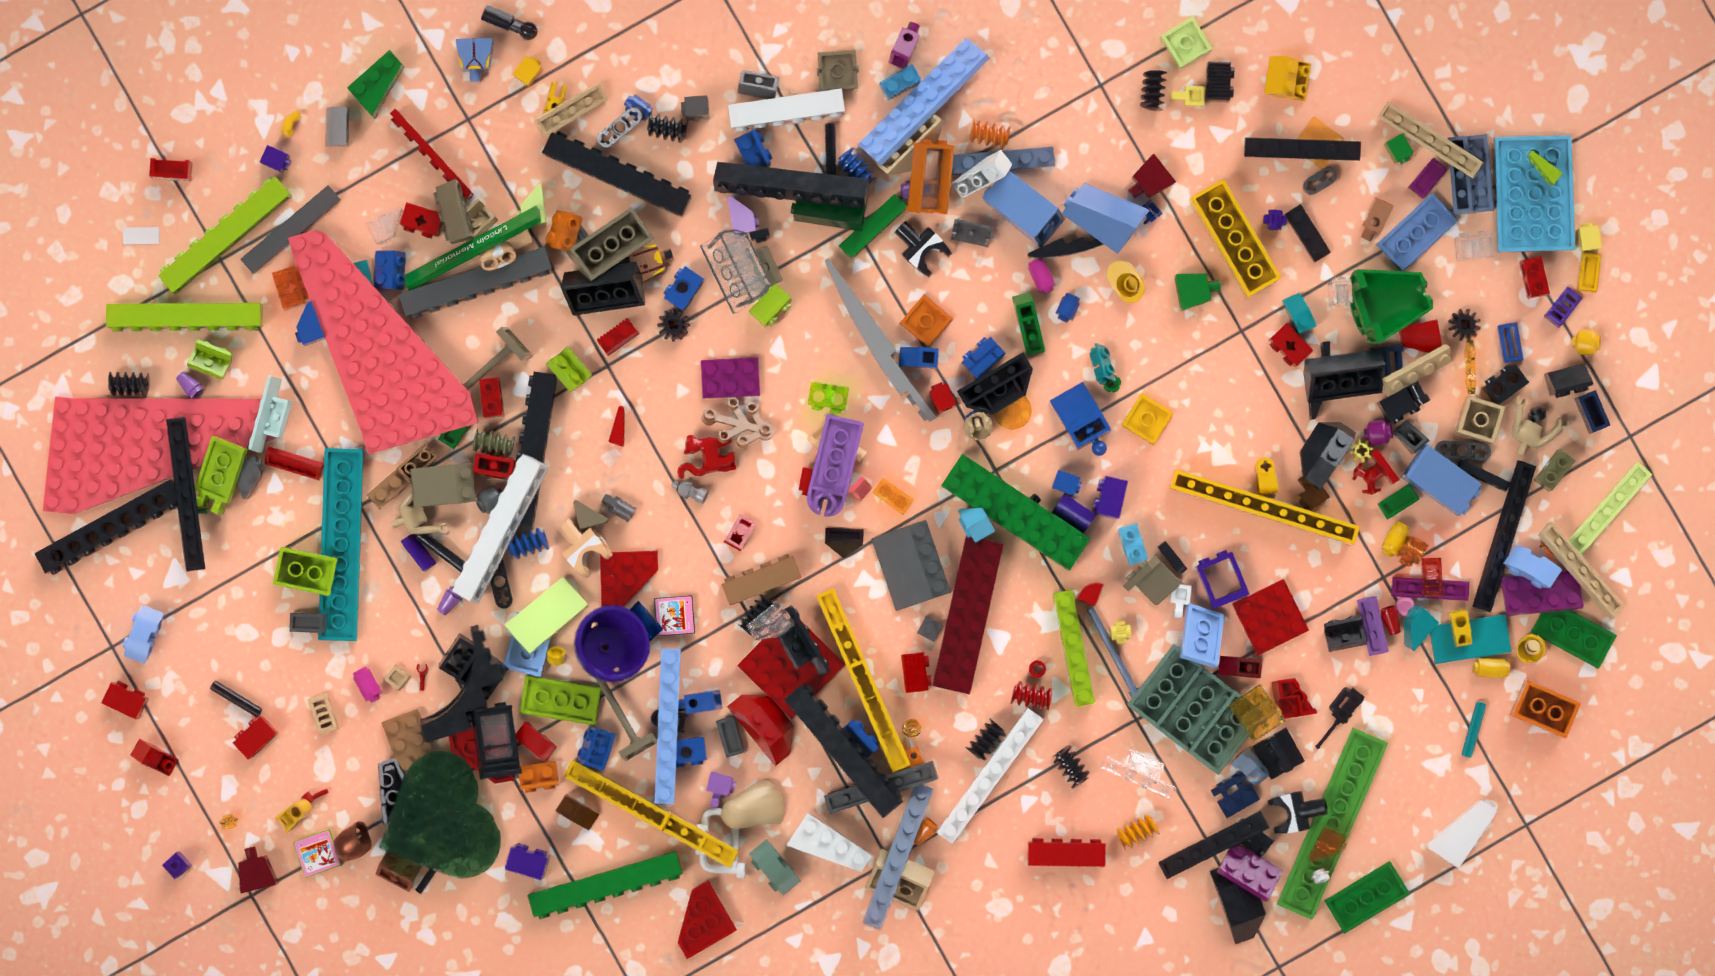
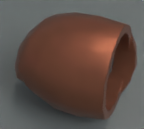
(347, 844)

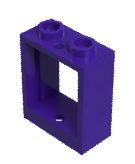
(1215, 603)

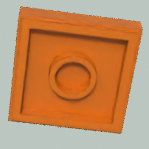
(926, 320)

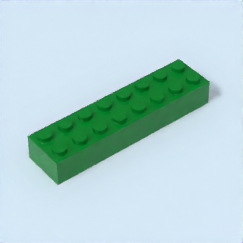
(1015, 512)

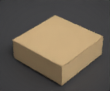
(396, 677)

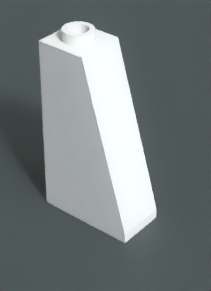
(1460, 835)

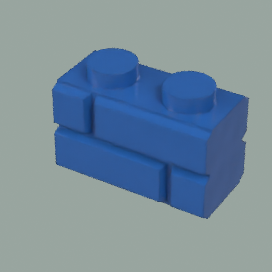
(983, 357)

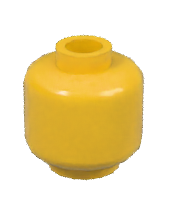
(1586, 342)

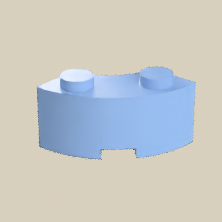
(1528, 565)
(143, 634)

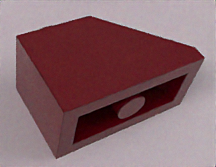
(1240, 667)

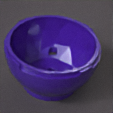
(625, 641)

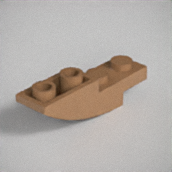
(401, 477)

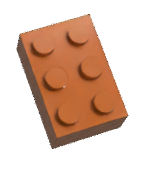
(1545, 709)

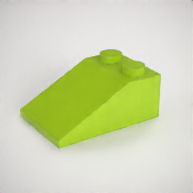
(305, 571)

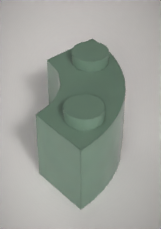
(774, 867)

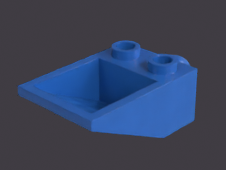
(1080, 416)

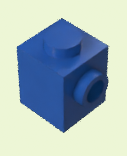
(1066, 483)

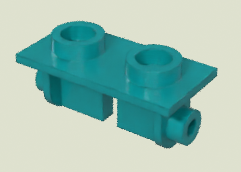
(1101, 356)

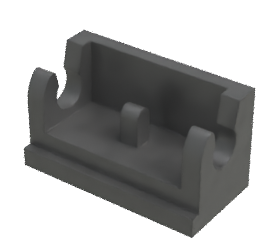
(971, 233)

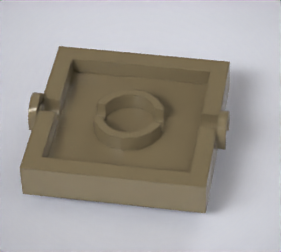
(837, 70)

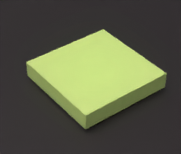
(1186, 42)

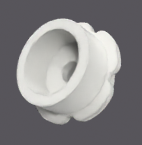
(1320, 876)

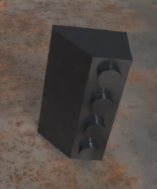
(612, 290)
(1344, 376)

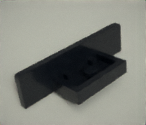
(800, 645)

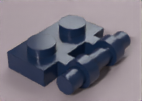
(1239, 799)

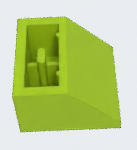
(770, 306)

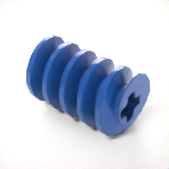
(854, 166)
(528, 543)

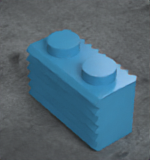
(900, 82)

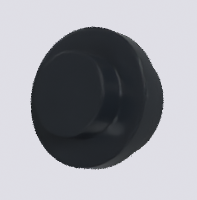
(1537, 414)

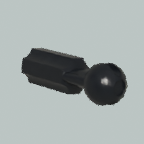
(508, 22)

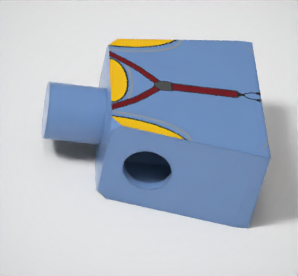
(475, 56)

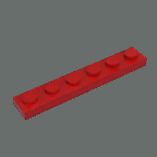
(424, 148)

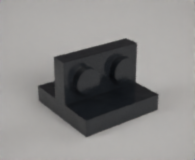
(1278, 753)

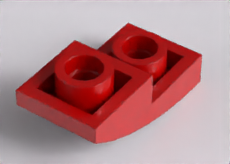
(535, 741)

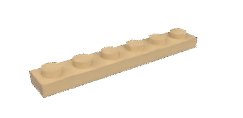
(1430, 140)
(1581, 570)

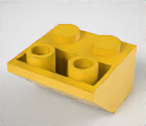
(1287, 78)

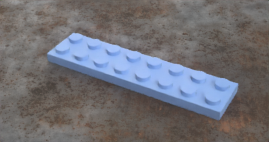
(923, 101)

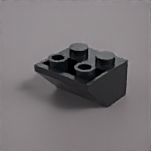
(1568, 379)

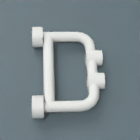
(737, 868)

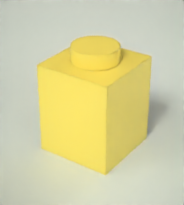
(1589, 237)

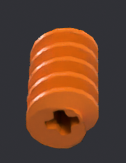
(989, 134)

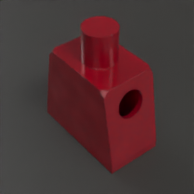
(1151, 178)
(255, 872)

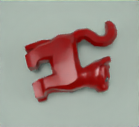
(711, 456)

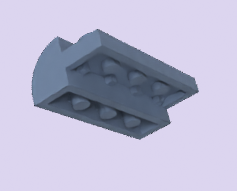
(1471, 194)

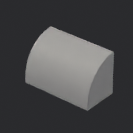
(337, 127)

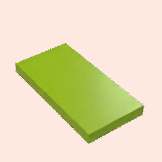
(560, 700)

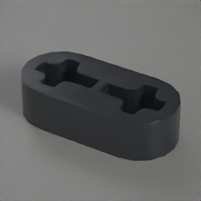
(1172, 558)

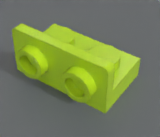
(569, 369)

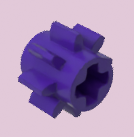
(1274, 219)

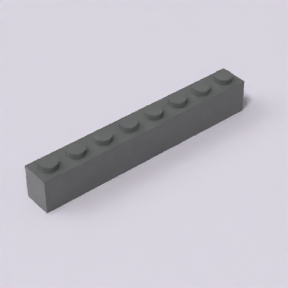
(475, 282)

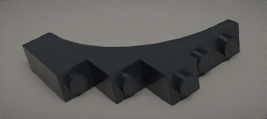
(456, 715)

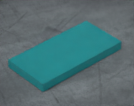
(1488, 638)

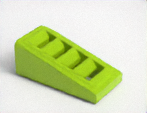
(1547, 170)

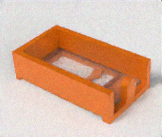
(930, 177)

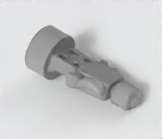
(687, 490)

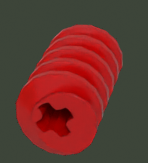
(1031, 695)

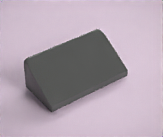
(758, 85)

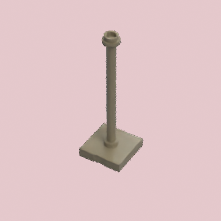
(512, 345)
(637, 744)

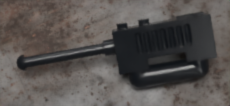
(1343, 713)

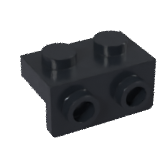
(1344, 633)

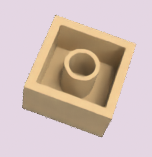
(1479, 420)

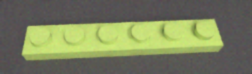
(1609, 507)

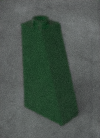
(829, 215)

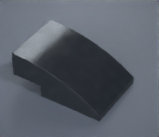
(459, 661)

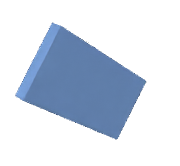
(1417, 232)

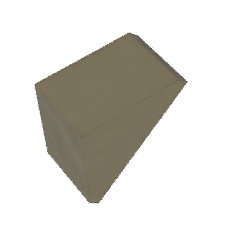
(587, 517)

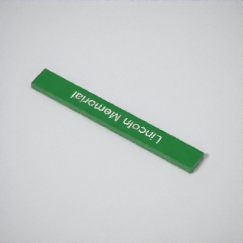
(473, 248)

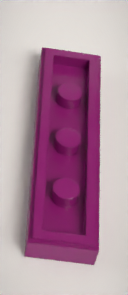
(1413, 588)

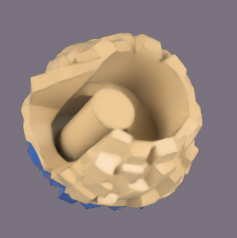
(977, 425)

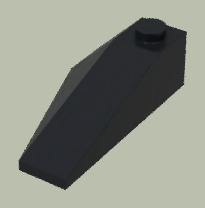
(389, 782)

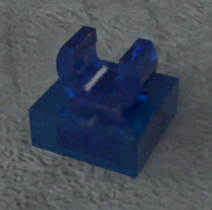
(1154, 211)

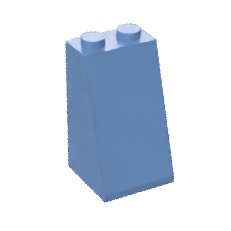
(1024, 208)
(1104, 215)
(1442, 480)

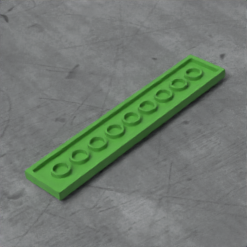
(1344, 799)

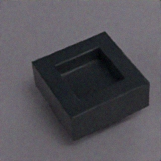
(760, 236)

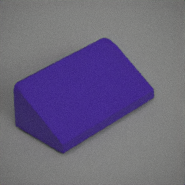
(418, 552)

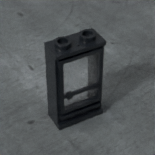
(495, 741)

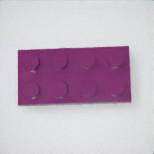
(1524, 598)

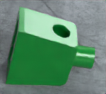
(1194, 289)

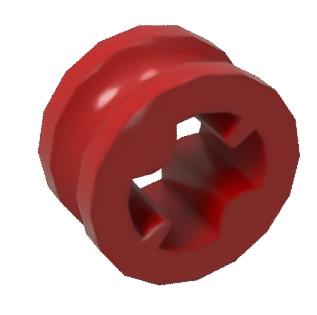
(1040, 663)

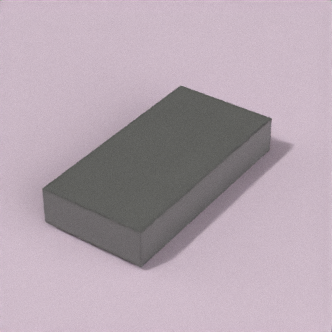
(308, 622)
(730, 736)

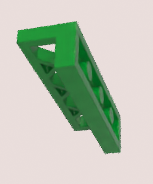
(873, 226)

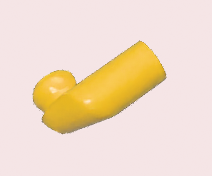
(287, 123)

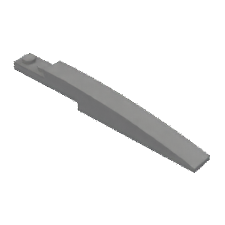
(878, 343)

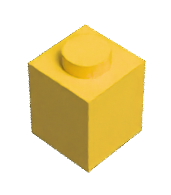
(528, 70)

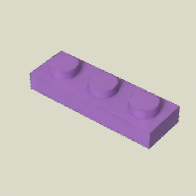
(1372, 625)

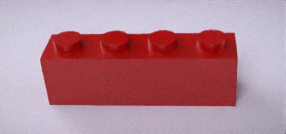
(1066, 853)

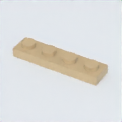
(570, 109)
(1417, 370)

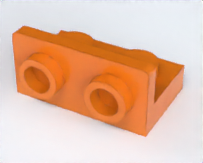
(538, 775)

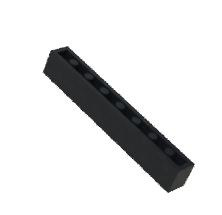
(617, 174)
(791, 185)
(537, 427)
(844, 750)

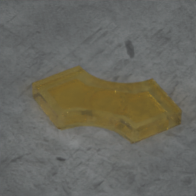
(1470, 372)

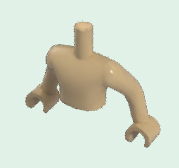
(1529, 432)
(413, 517)

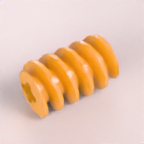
(1137, 831)

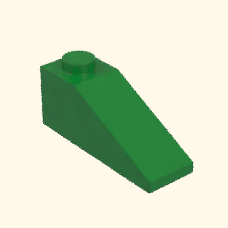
(1028, 323)

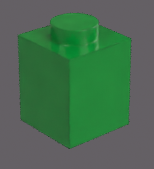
(1399, 149)

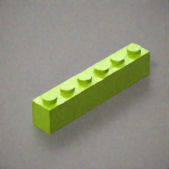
(1073, 648)

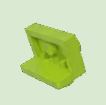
(210, 359)

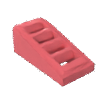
(860, 488)

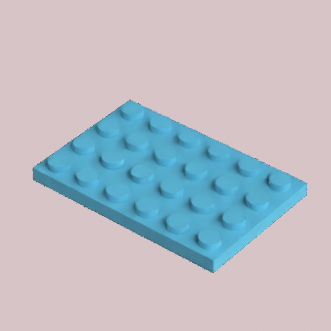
(1528, 209)

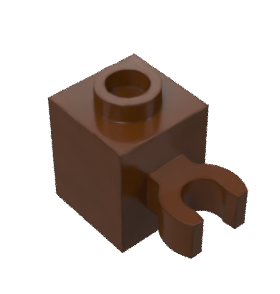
(1311, 496)

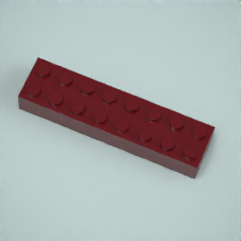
(967, 615)

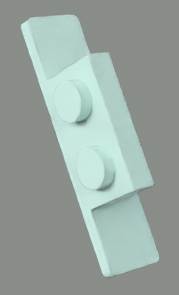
(271, 415)

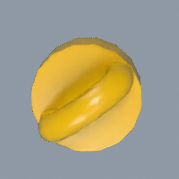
(556, 656)

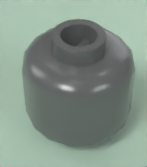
(488, 499)

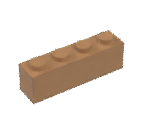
(761, 580)

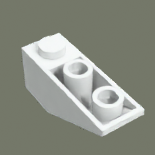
(983, 174)

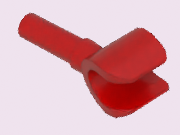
(422, 676)
(310, 798)

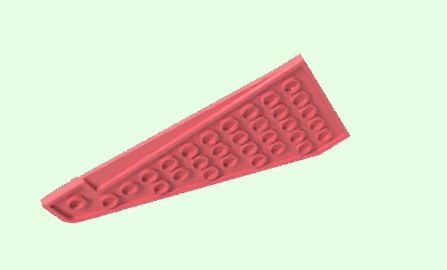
(385, 367)
(122, 444)

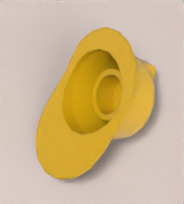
(1126, 281)

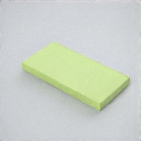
(546, 615)

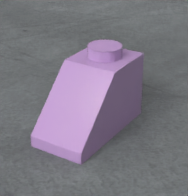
(742, 217)

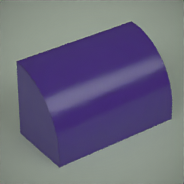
(1073, 513)

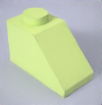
(535, 198)

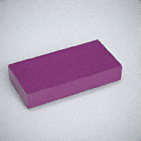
(1427, 178)

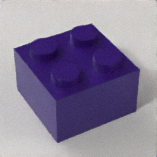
(1110, 497)
(527, 862)

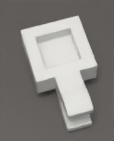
(1180, 597)

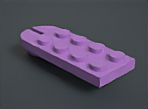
(834, 464)

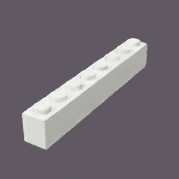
(500, 528)
(989, 775)

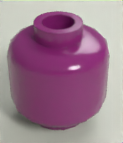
(1378, 432)

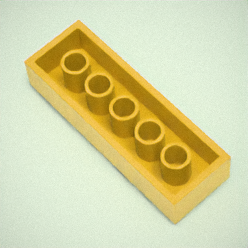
(1234, 238)

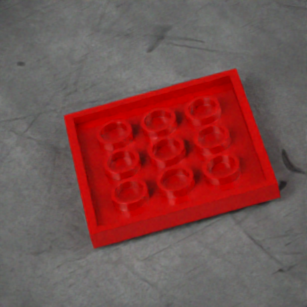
(776, 675)

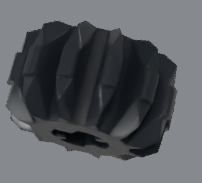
(679, 322)
(1457, 324)

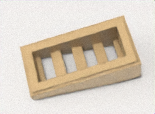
(334, 726)

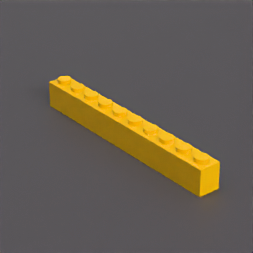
(1264, 507)

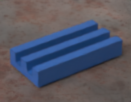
(1517, 340)

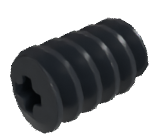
(1152, 90)
(666, 128)
(128, 384)
(756, 611)
(986, 740)
(1071, 766)

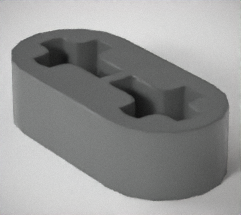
(1317, 177)

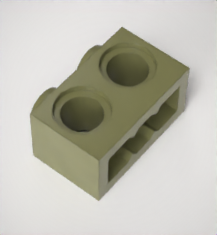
(1554, 470)

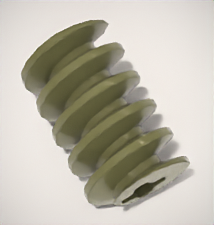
(493, 443)

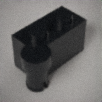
(1402, 402)

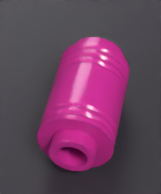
(1041, 276)
(367, 685)

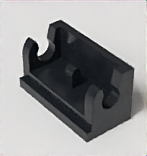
(1258, 844)

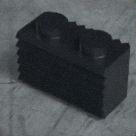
(1218, 82)

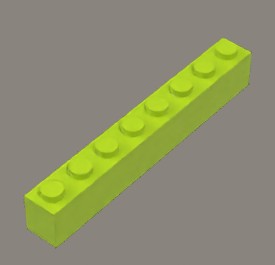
(224, 235)
(184, 316)

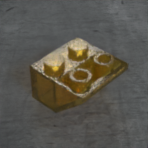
(1256, 713)

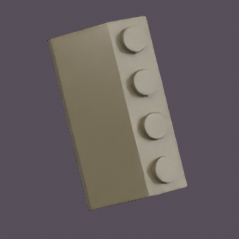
(610, 244)

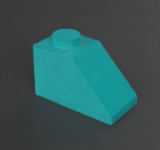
(1299, 313)
(1417, 626)

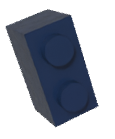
(1592, 412)

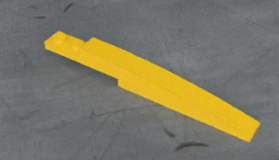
(863, 680)
(651, 813)

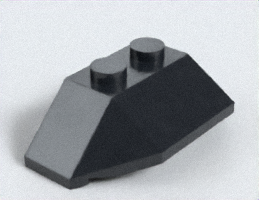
(999, 386)
(1324, 451)
(1241, 908)

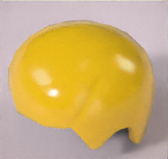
(1531, 648)

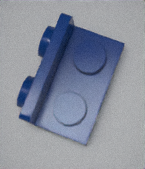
(752, 150)
(596, 748)

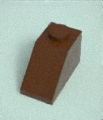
(577, 812)

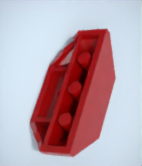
(765, 725)

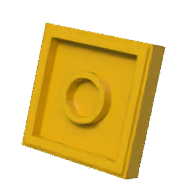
(1147, 419)

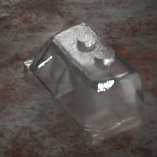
(736, 268)

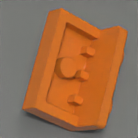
(563, 230)

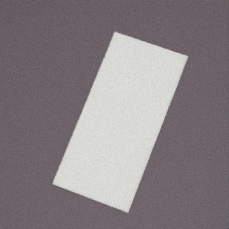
(140, 235)

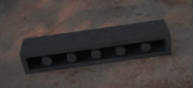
(1302, 149)

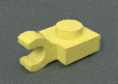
(1192, 96)

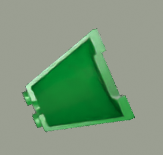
(1387, 301)

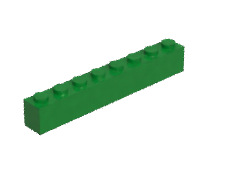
(604, 884)

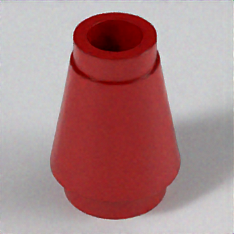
(1391, 619)

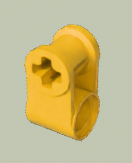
(1266, 480)
(292, 816)

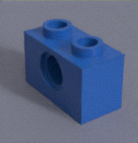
(682, 300)
(698, 749)

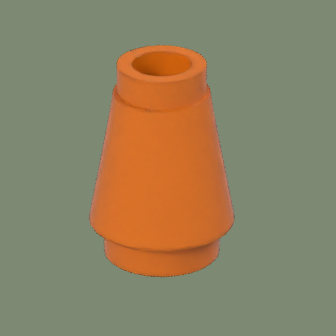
(925, 831)

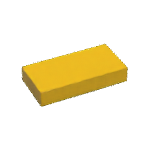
(1589, 272)

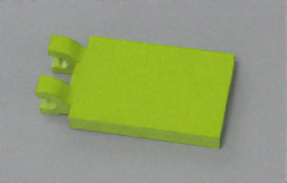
(219, 473)

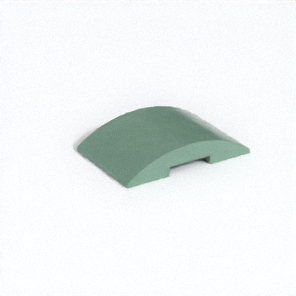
(1191, 709)

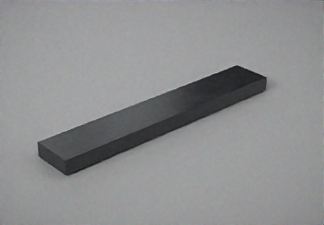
(1214, 844)

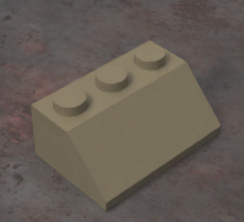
(453, 212)

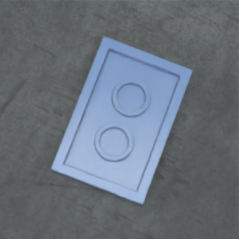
(1202, 635)
(519, 660)

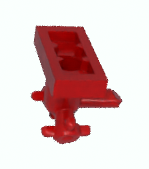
(1376, 472)

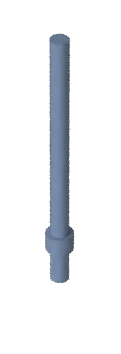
(1113, 652)

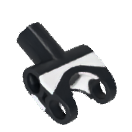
(920, 245)
(1298, 811)

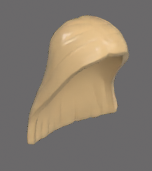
(754, 806)

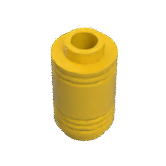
(1395, 539)
(1491, 668)

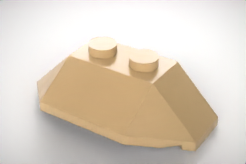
(902, 159)

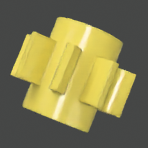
(1358, 455)
(1120, 632)

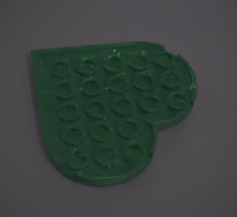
(440, 820)

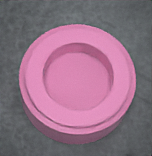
(1403, 605)

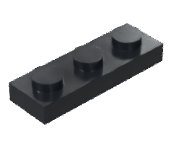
(1307, 233)

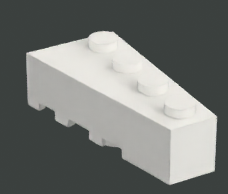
(824, 842)

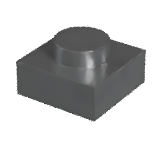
(929, 628)

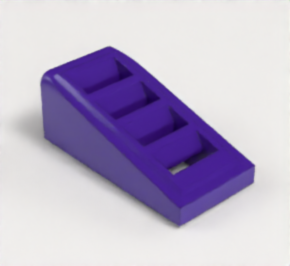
(1552, 318)

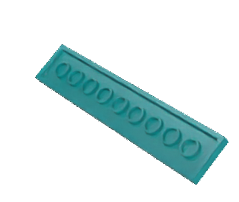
(342, 540)

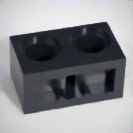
(1507, 387)

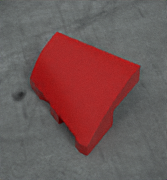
(1421, 336)
(1291, 699)

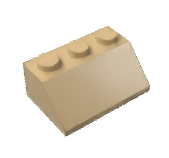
(912, 883)

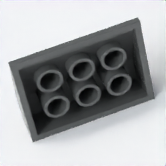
(911, 565)

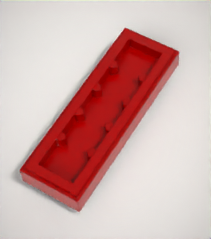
(293, 463)

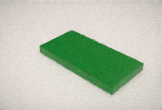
(1575, 635)
(1366, 897)

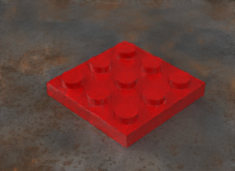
(1270, 617)

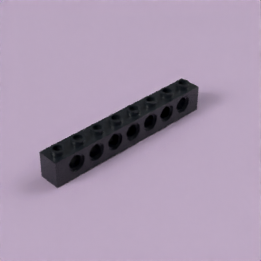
(46, 556)

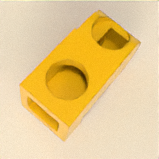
(1460, 627)

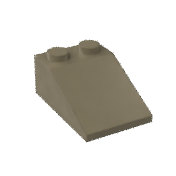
(443, 485)

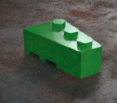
(376, 82)

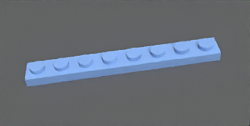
(667, 726)

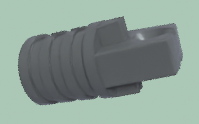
(619, 507)

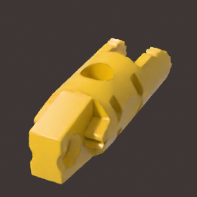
(551, 99)

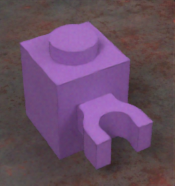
(719, 785)

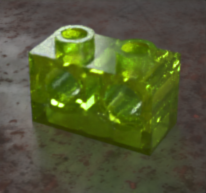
(828, 391)

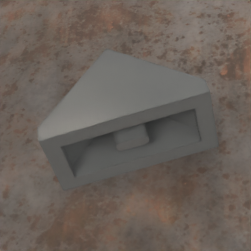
(1410, 437)

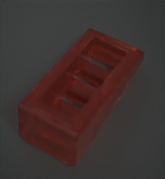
(1431, 561)

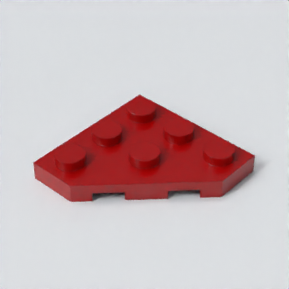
(625, 575)
(464, 746)
(704, 921)

